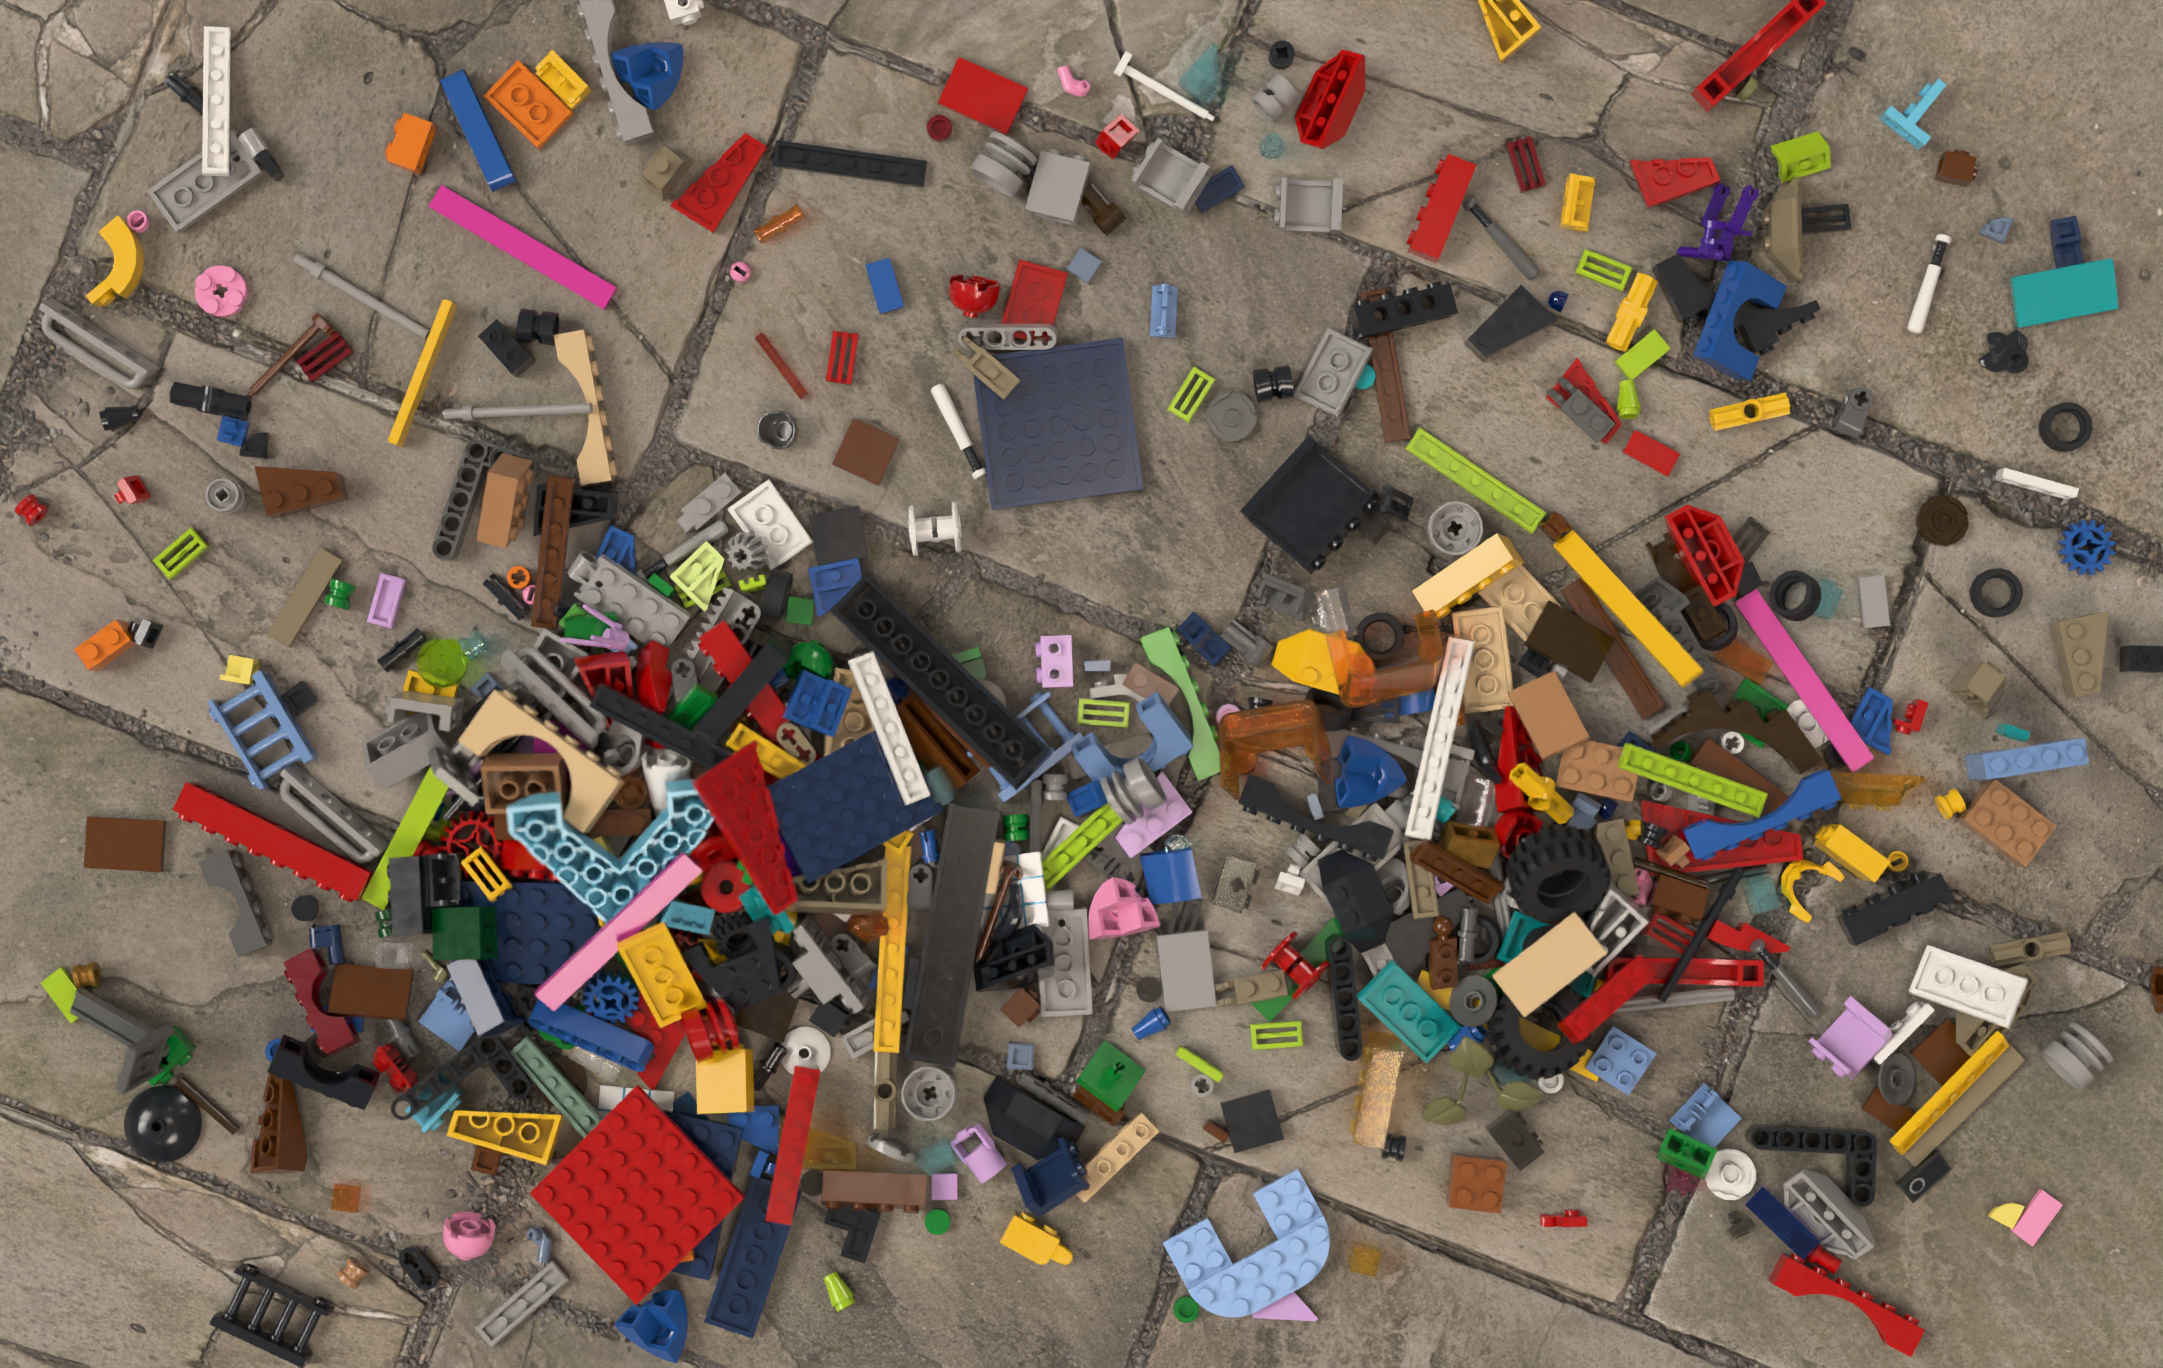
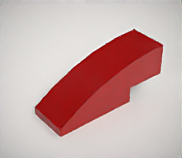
(653, 677)
(1743, 937)

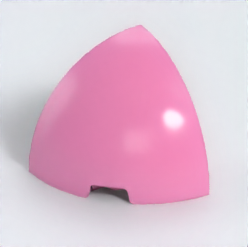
(1119, 911)

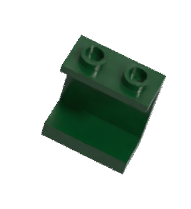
(464, 933)

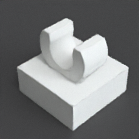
(1289, 881)

